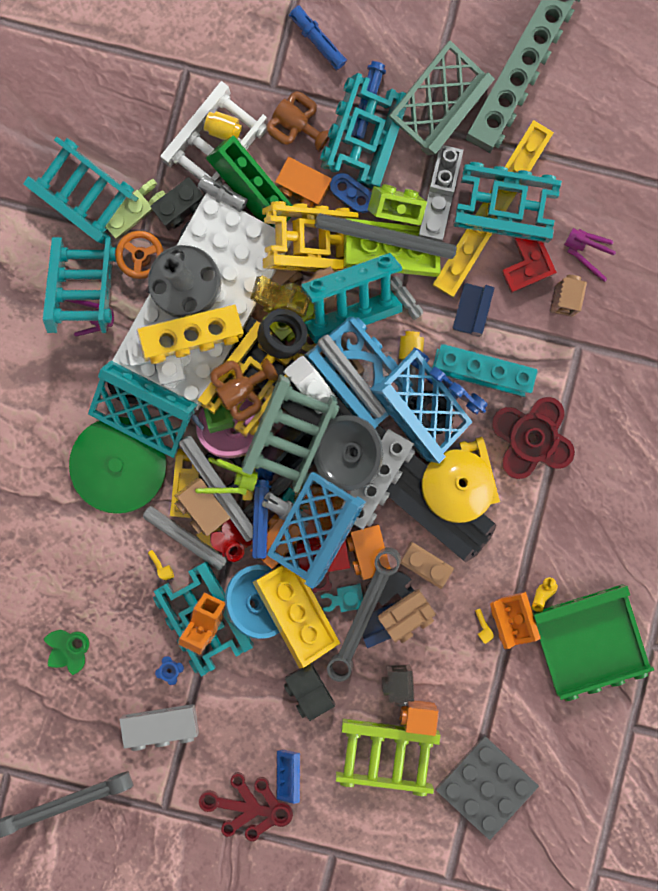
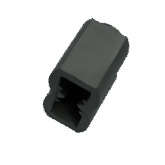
(309, 691)

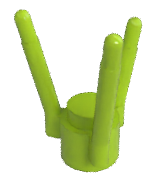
(243, 480)

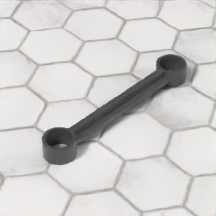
(363, 615)
(112, 786)

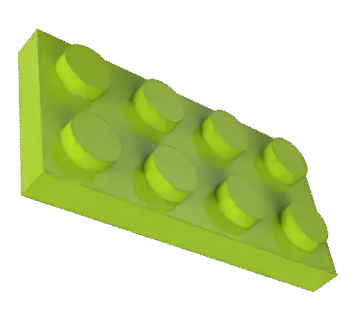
(413, 262)

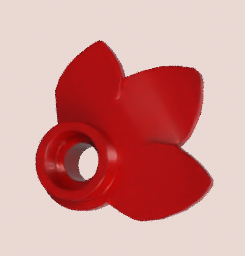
(226, 539)

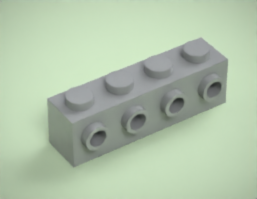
(395, 452)

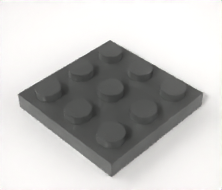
(487, 787)

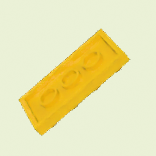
(296, 615)

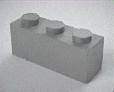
(159, 727)

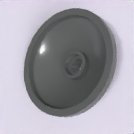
(336, 457)

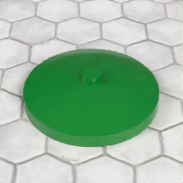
(116, 469)

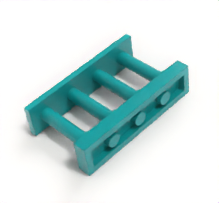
(59, 200)
(58, 274)
(367, 308)

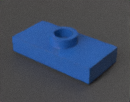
(288, 776)

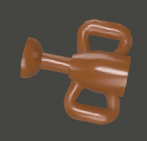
(296, 121)
(241, 387)

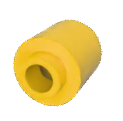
(222, 125)
(408, 342)

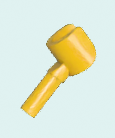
(163, 572)
(486, 634)

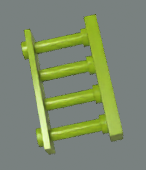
(377, 734)

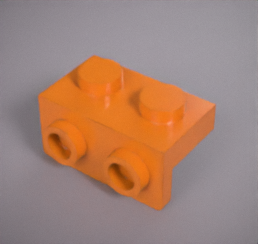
(514, 620)

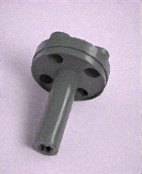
(184, 280)

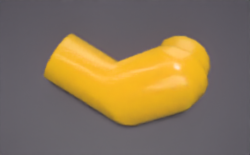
(543, 593)

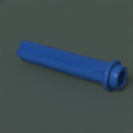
(375, 74)
(260, 520)

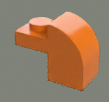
(203, 624)

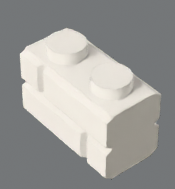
(308, 380)

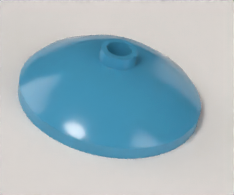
(240, 591)

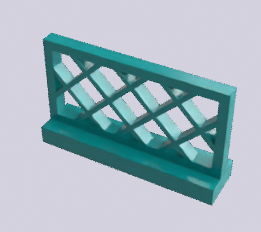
(146, 391)

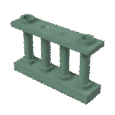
(274, 414)

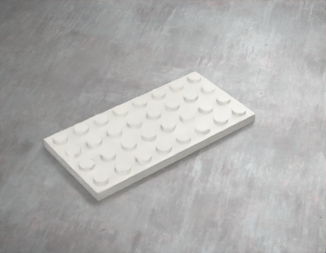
(238, 249)

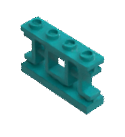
(382, 137)
(510, 182)
(485, 370)
(174, 623)

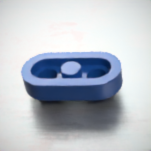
(352, 193)

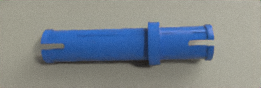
(317, 37)

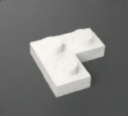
(168, 371)

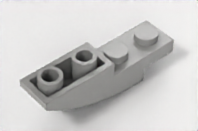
(441, 193)

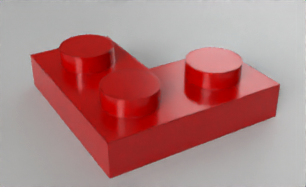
(533, 268)

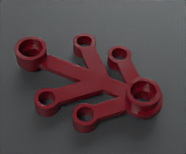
(250, 808)

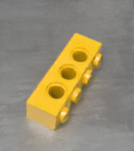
(225, 317)

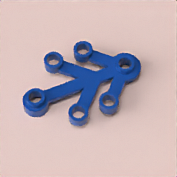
(474, 402)

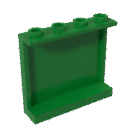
(592, 643)

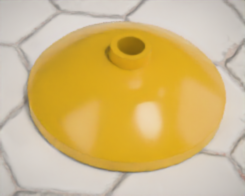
(445, 494)

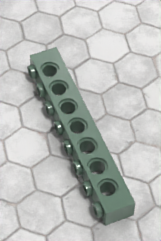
(487, 137)

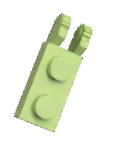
(133, 212)

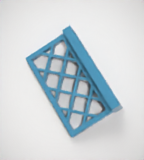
(404, 416)
(334, 539)

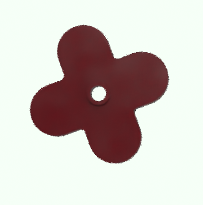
(549, 446)

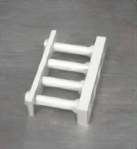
(190, 133)

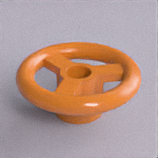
(138, 263)

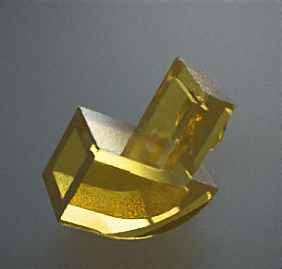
(278, 296)

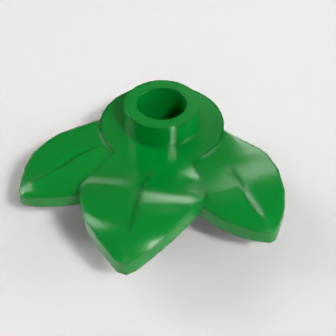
(64, 651)

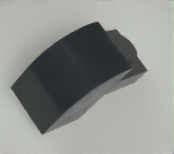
(394, 585)

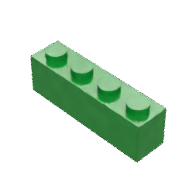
(245, 177)

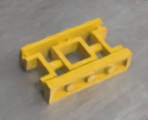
(308, 259)
(238, 355)

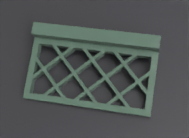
(459, 109)

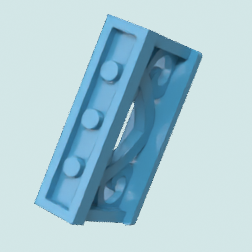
(376, 357)

